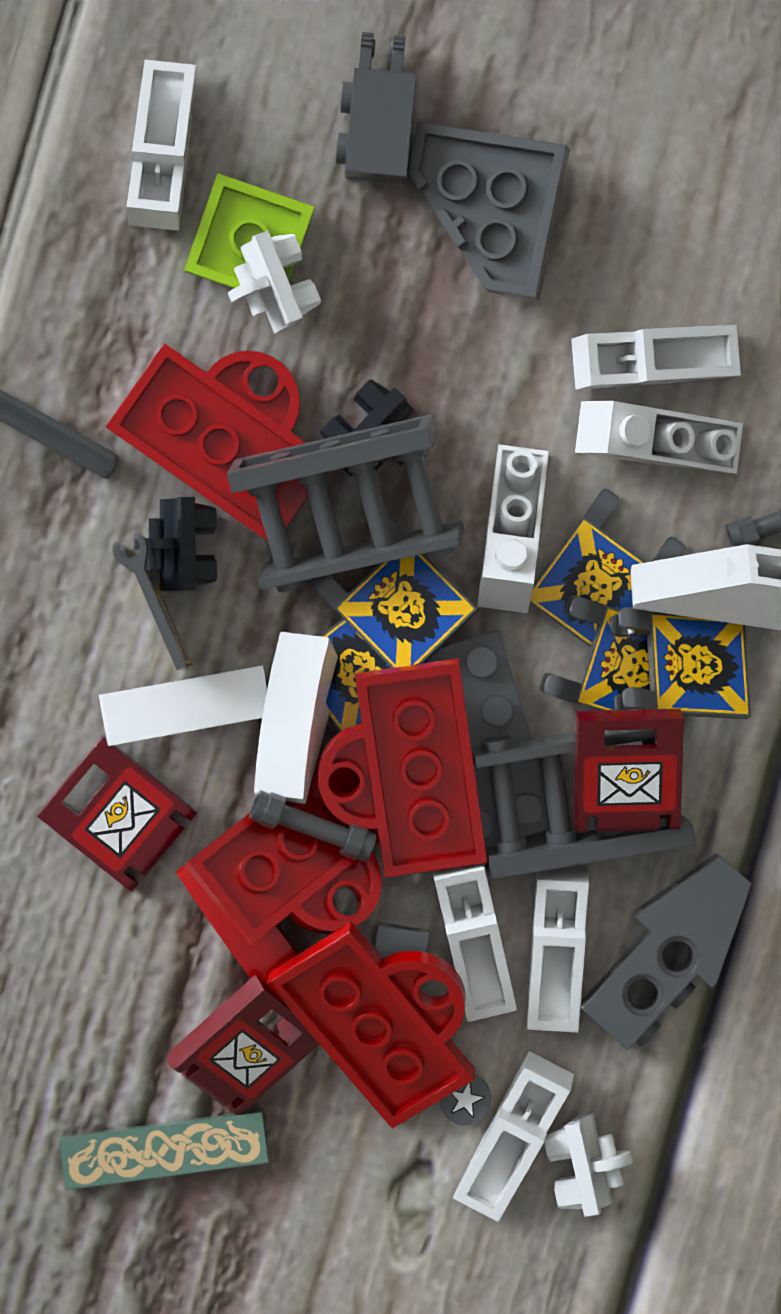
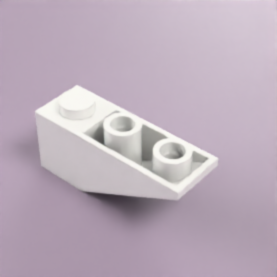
(658, 436)
(513, 529)
(716, 585)

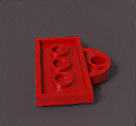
(205, 420)
(410, 769)
(278, 872)
(379, 1020)

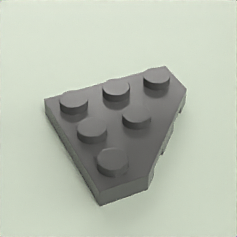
(494, 200)

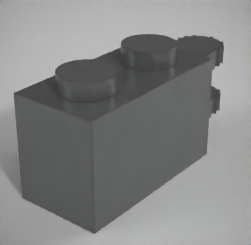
(379, 117)

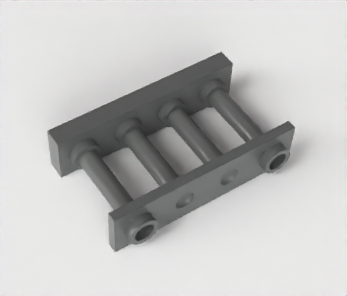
(359, 453)
(562, 844)

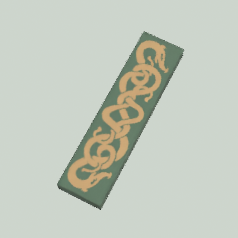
(163, 1149)

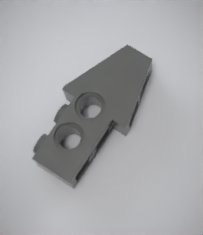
(695, 909)

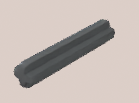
(57, 436)

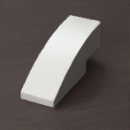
(161, 145)
(655, 356)
(184, 705)
(294, 715)
(475, 940)
(557, 949)
(514, 1136)

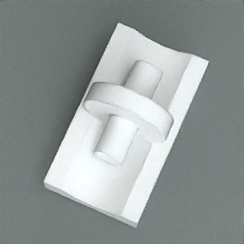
(266, 284)
(594, 1164)

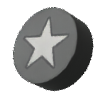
(468, 1103)

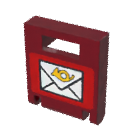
(628, 783)
(125, 818)
(236, 1054)

